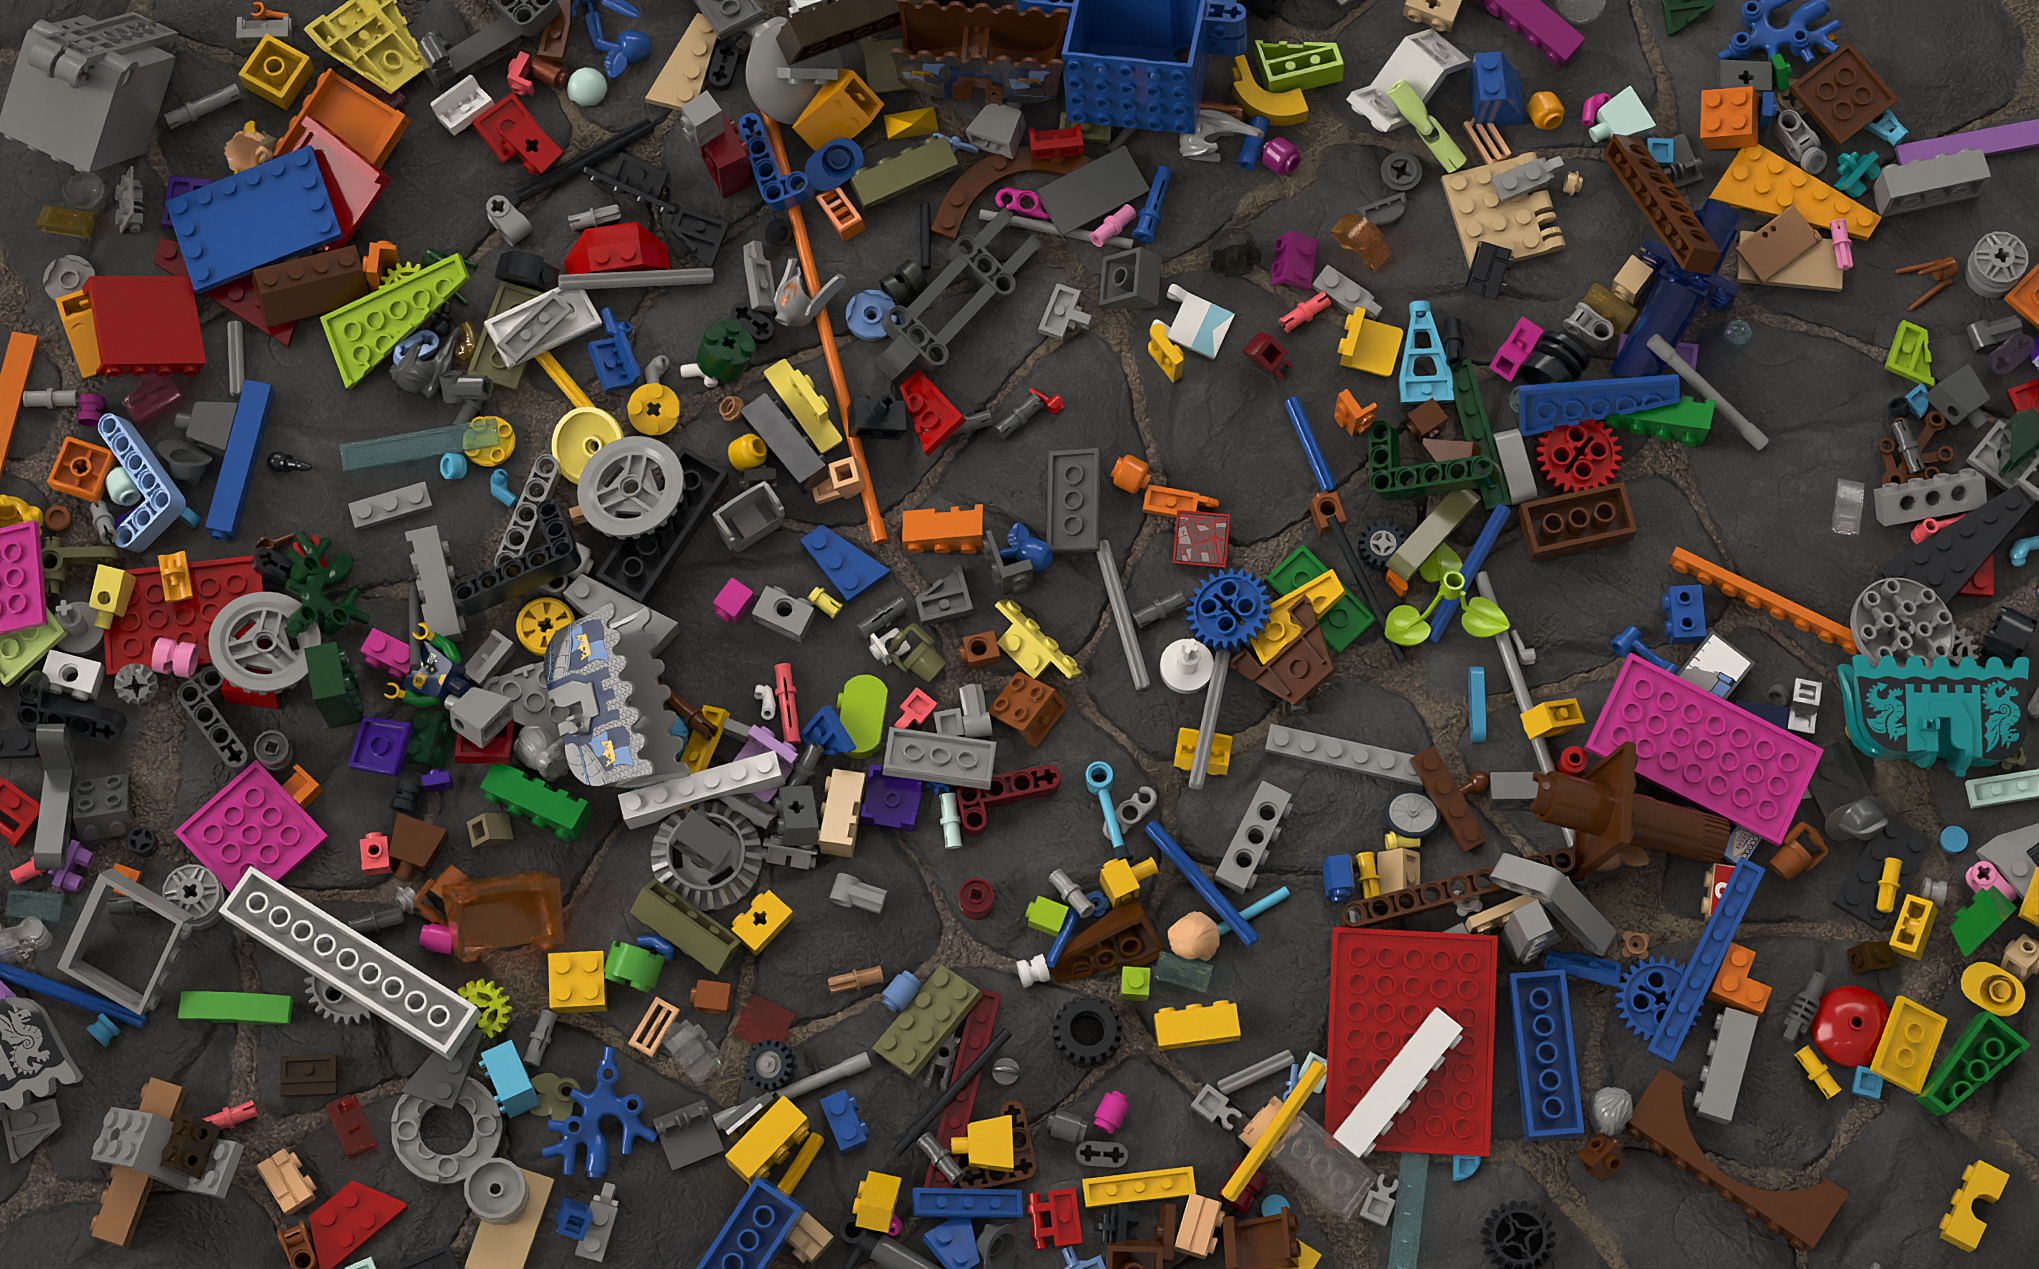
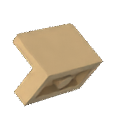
(1398, 871)

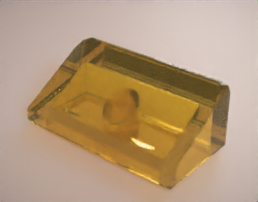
(65, 221)
(1610, 307)

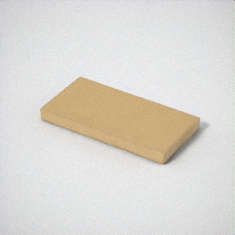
(1811, 270)
(510, 1243)

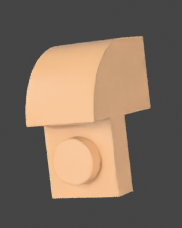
(843, 481)

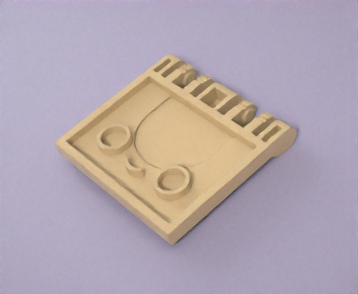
(1508, 224)

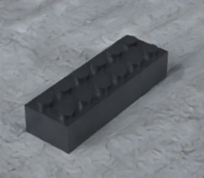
(642, 563)

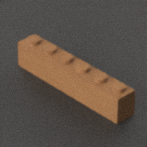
(129, 1189)

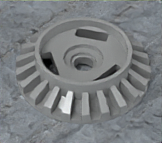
(637, 460)
(270, 615)
(692, 879)

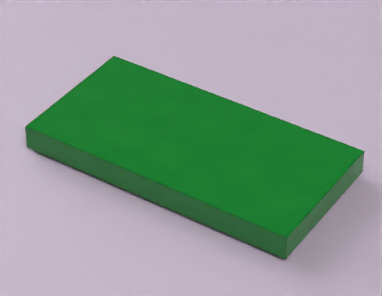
(1344, 620)

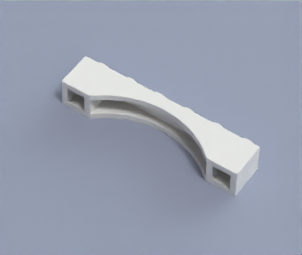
(742, 776)

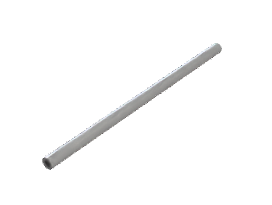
(1519, 687)

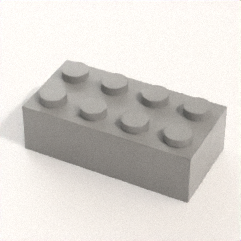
(1931, 182)

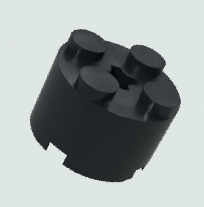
(2009, 635)

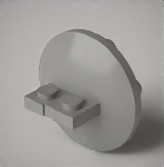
(781, 89)
(1901, 621)

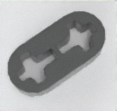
(1102, 1148)

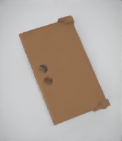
(1771, 251)

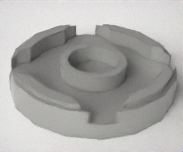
(66, 276)

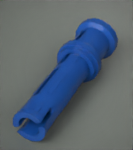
(1150, 214)

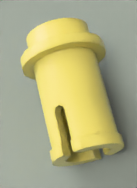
(824, 602)
(1395, 841)

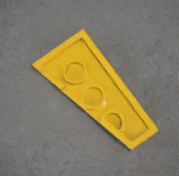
(1323, 593)

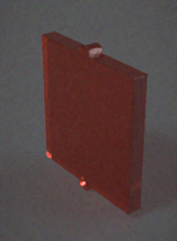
(763, 1021)

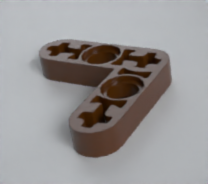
(1024, 1153)

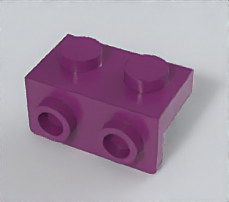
(1294, 260)

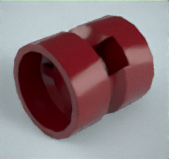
(976, 899)
(1246, 1197)

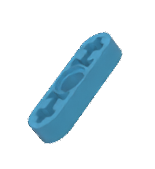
(1477, 708)

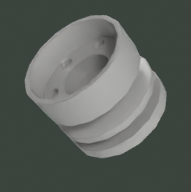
(1995, 276)
(209, 892)

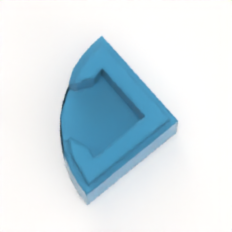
(1918, 401)
(1464, 1166)

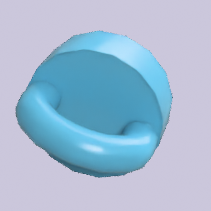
(453, 466)

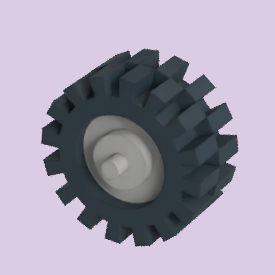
(770, 1064)

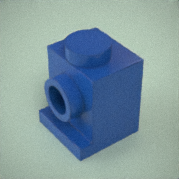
(573, 1219)

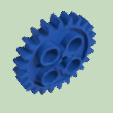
(1211, 626)
(1645, 1020)

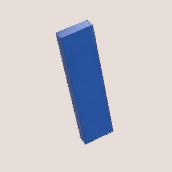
(967, 1203)

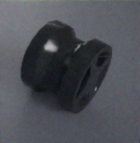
(140, 836)

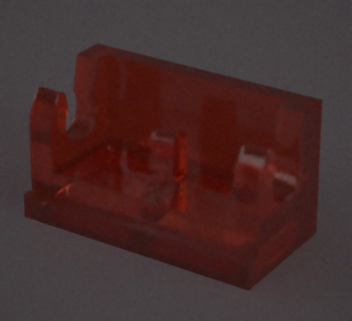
(351, 1126)

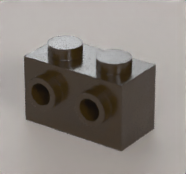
(189, 1146)

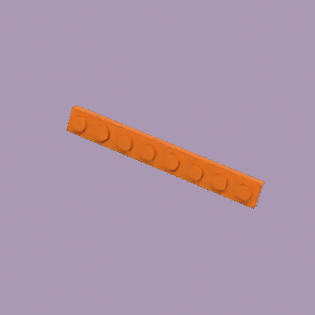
(1762, 598)

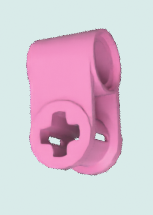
(1991, 878)

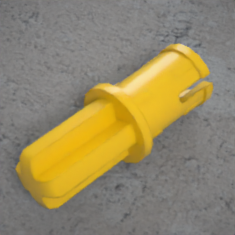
(1368, 875)
(1889, 885)

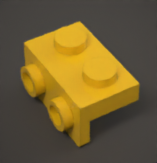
(1219, 752)

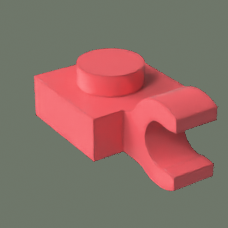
(915, 709)

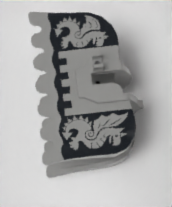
(30, 1054)

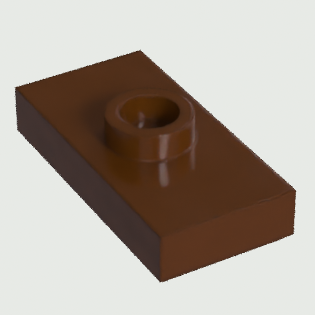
(1165, 1230)

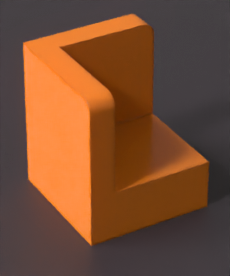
(302, 787)

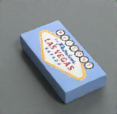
(1740, 844)

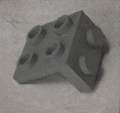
(1010, 578)
(102, 808)

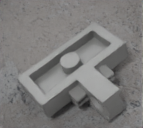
(1063, 313)

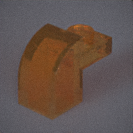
(1362, 236)

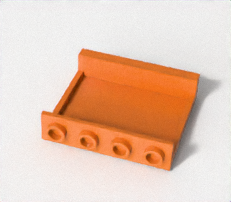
(352, 115)

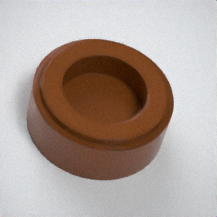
(58, 519)

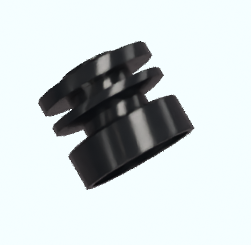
(1554, 360)

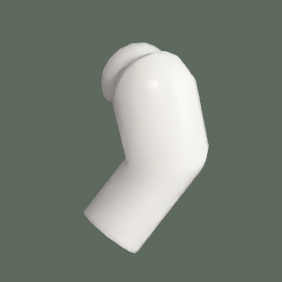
(693, 370)
(768, 706)

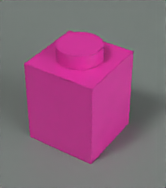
(733, 601)

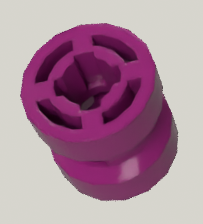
(91, 409)

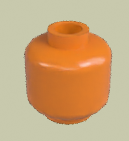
(1130, 474)

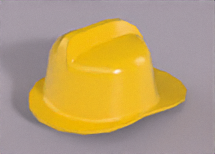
(1993, 988)

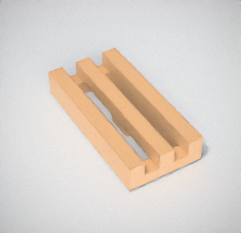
(1480, 148)
(643, 1047)

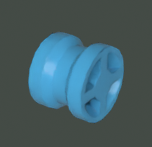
(103, 1030)

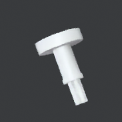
(1186, 666)

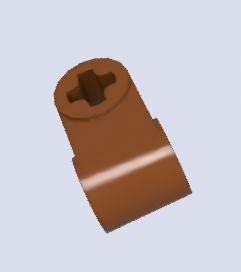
(298, 1244)

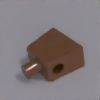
(415, 846)

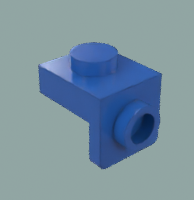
(1767, 109)

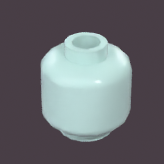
(122, 487)

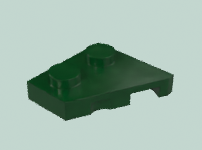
(1682, 12)

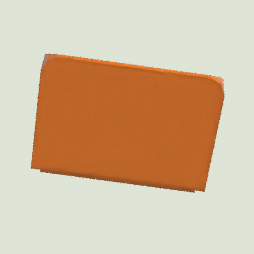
(1396, 584)

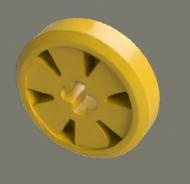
(537, 613)

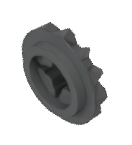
(1397, 161)

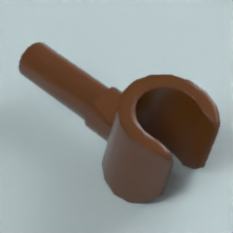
(269, 543)

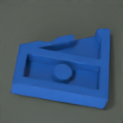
(954, 1244)

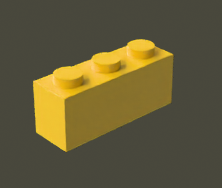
(1196, 1025)

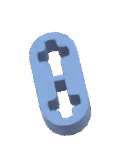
(426, 350)

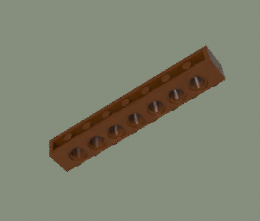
(1662, 204)

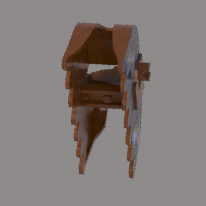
(951, 48)

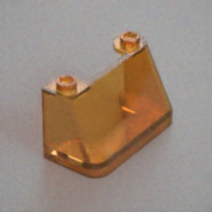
(504, 913)

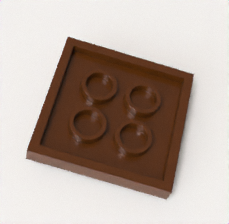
(1843, 94)

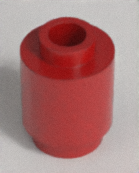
(1573, 769)

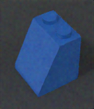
(1495, 91)

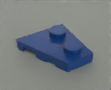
(828, 732)

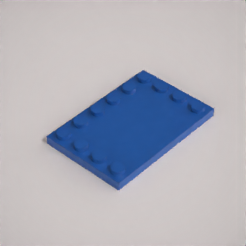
(254, 219)

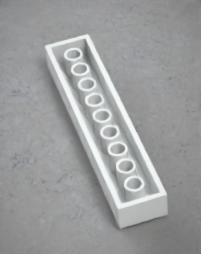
(350, 963)

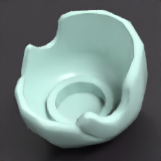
(587, 87)

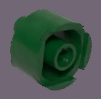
(725, 351)

